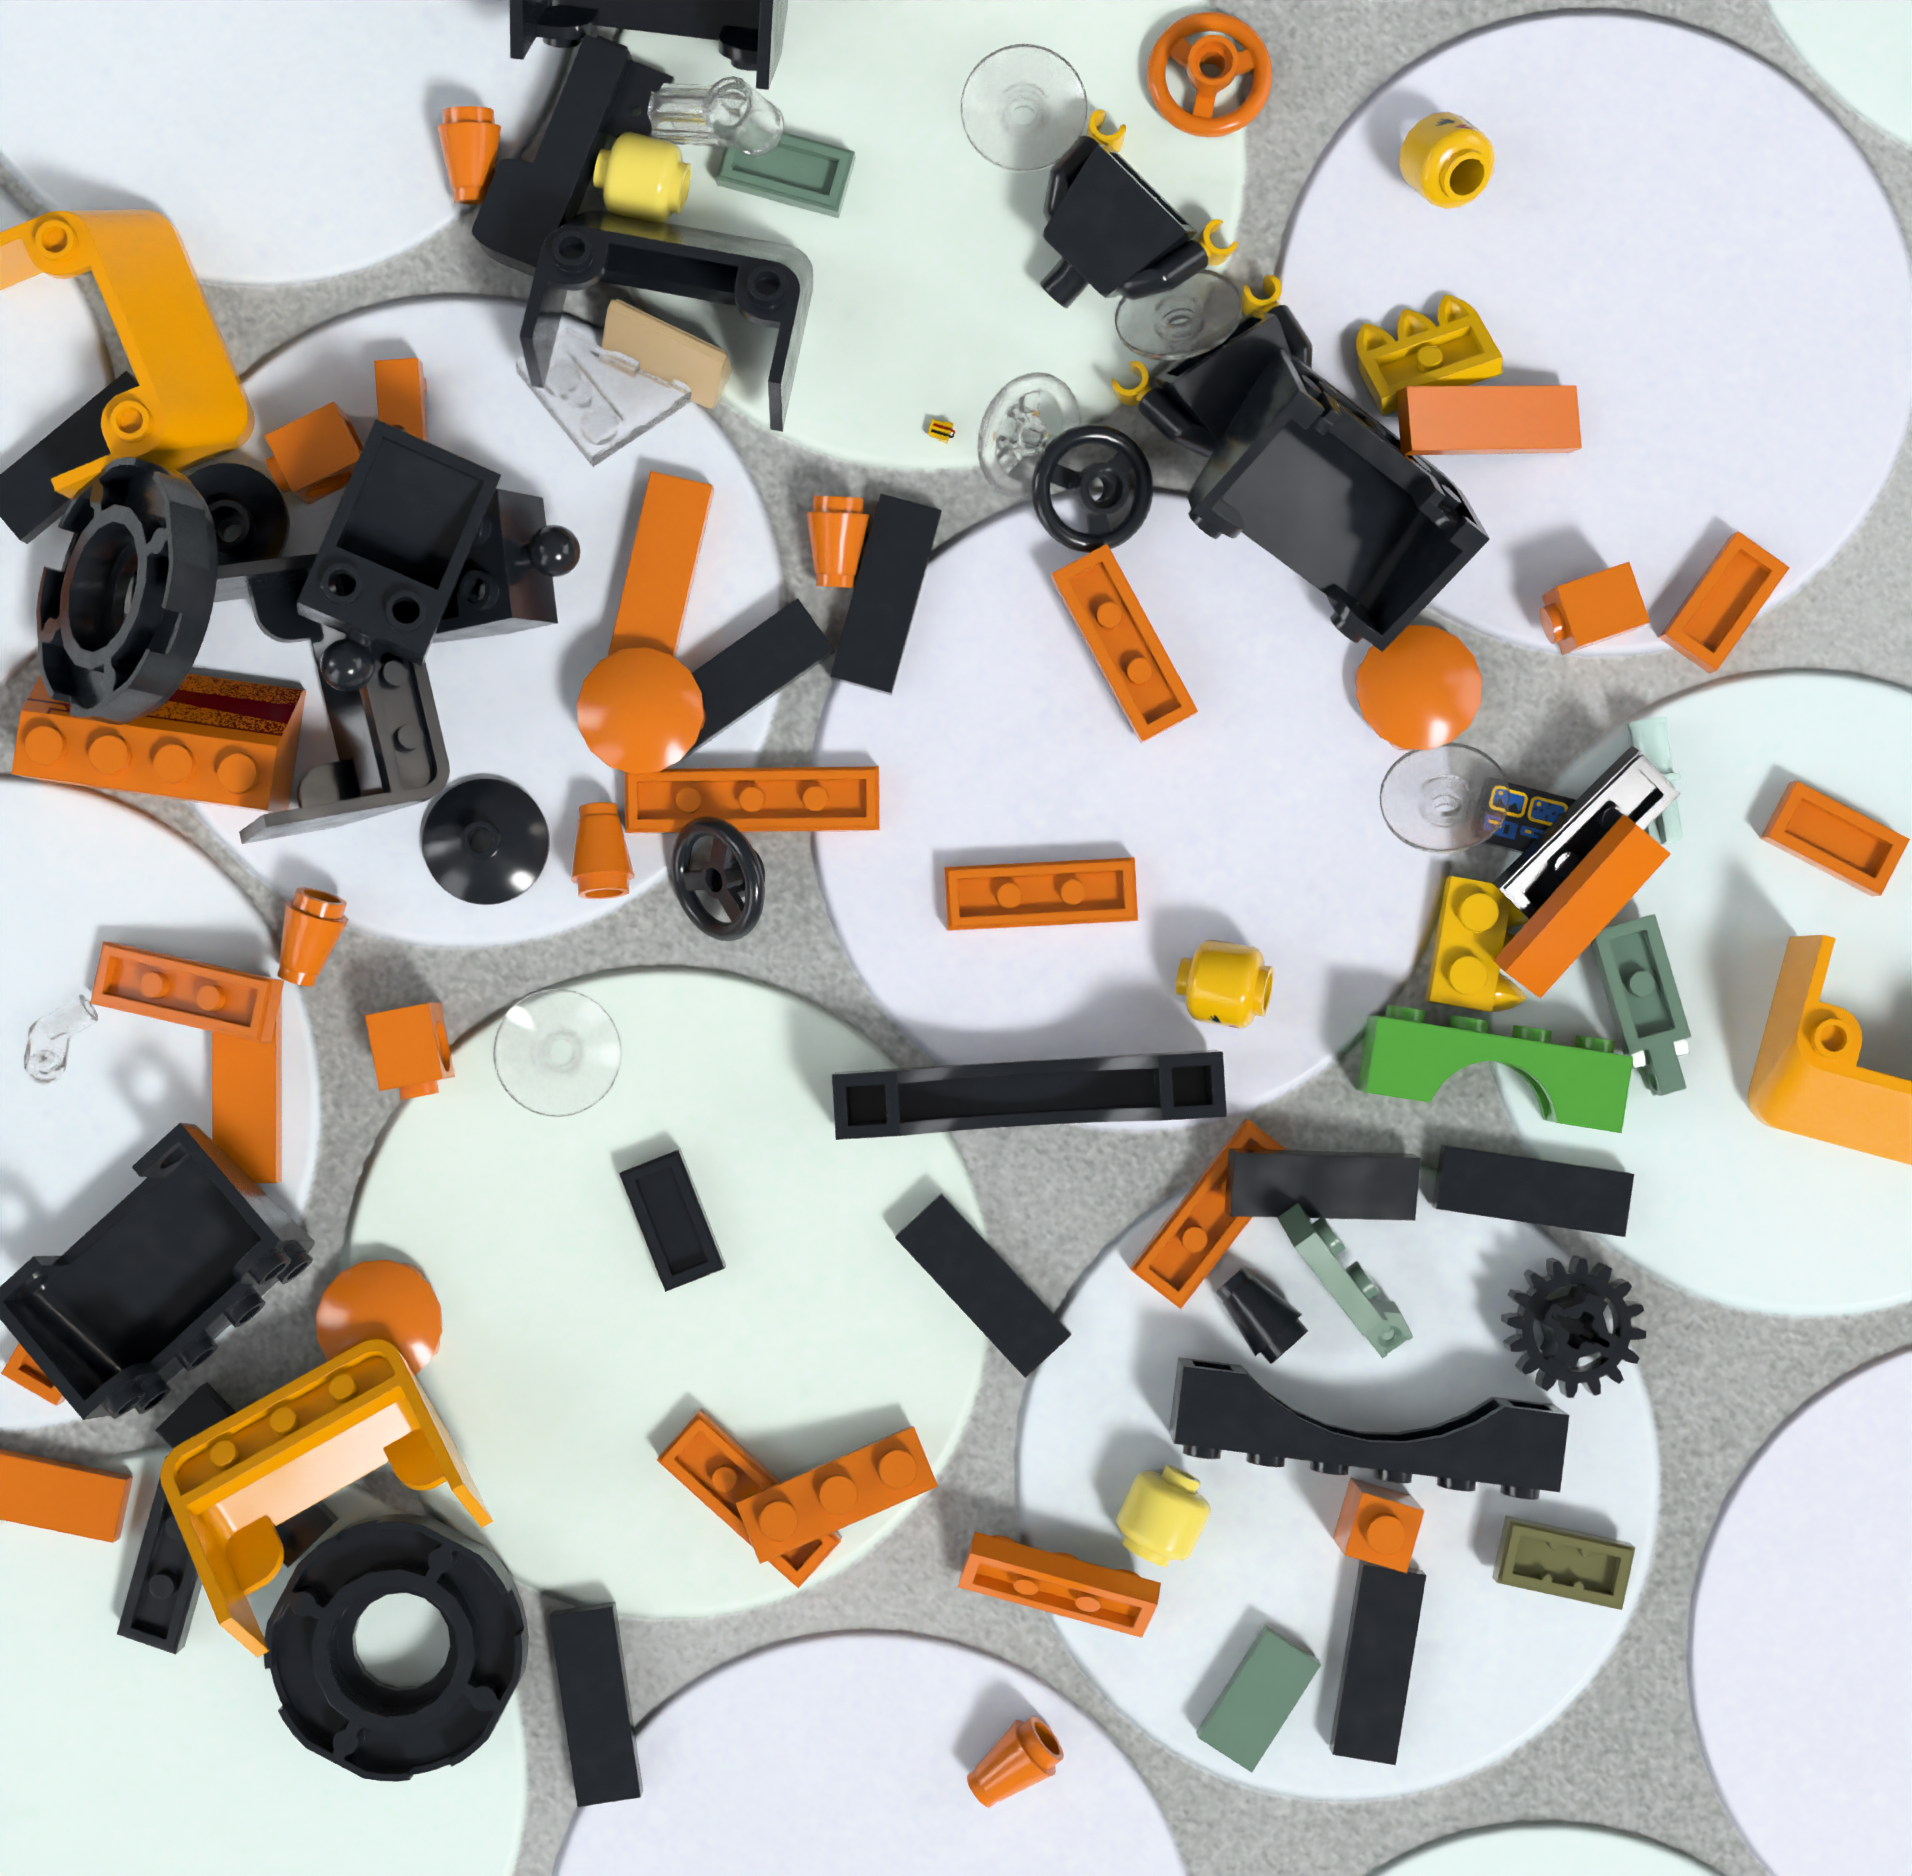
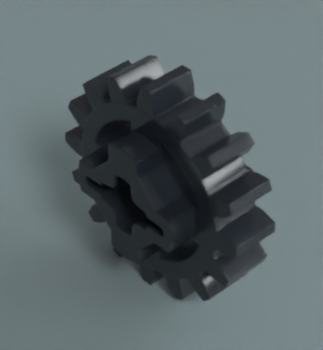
(1563, 1348)

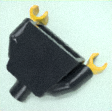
(1117, 226)
(1207, 390)

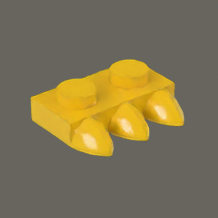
(1427, 355)
(1467, 942)

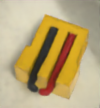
(941, 430)

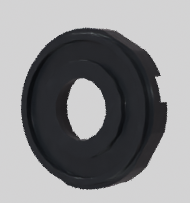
(86, 650)
(342, 1707)

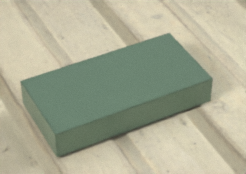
(793, 173)
(1258, 1698)

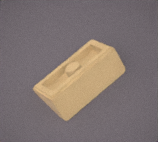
(667, 352)

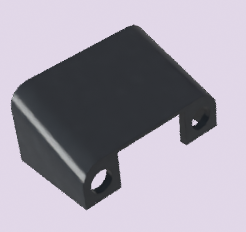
(154, 1279)

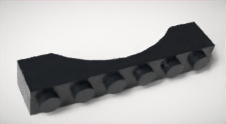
(1029, 1093)
(1493, 1443)

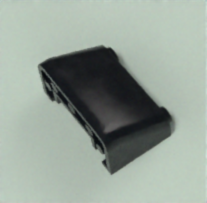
(1336, 502)

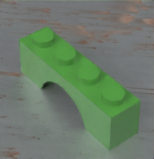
(1572, 1084)

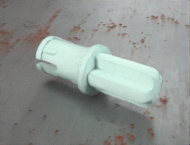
(1652, 740)

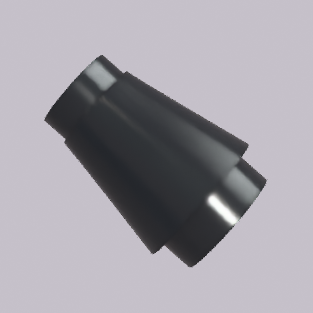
(1261, 1315)

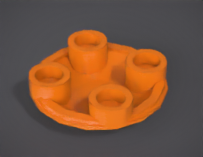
(1419, 688)
(640, 710)
(381, 1303)

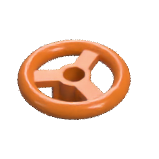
(1215, 51)

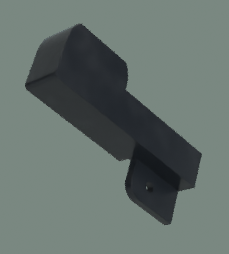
(538, 197)

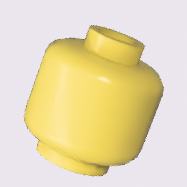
(643, 177)
(1163, 1515)

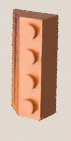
(205, 745)

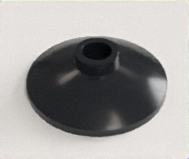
(247, 498)
(517, 848)

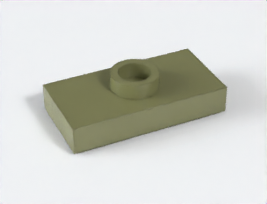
(1563, 1562)

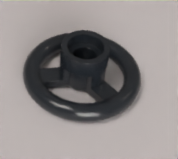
(1114, 488)
(730, 875)

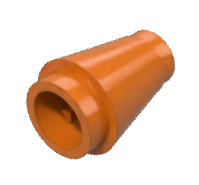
(469, 150)
(836, 538)
(601, 853)
(309, 934)
(1016, 1762)

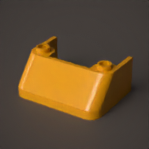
(188, 387)
(1809, 1071)
(292, 1453)

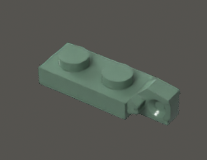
(1644, 1000)
(1350, 1286)

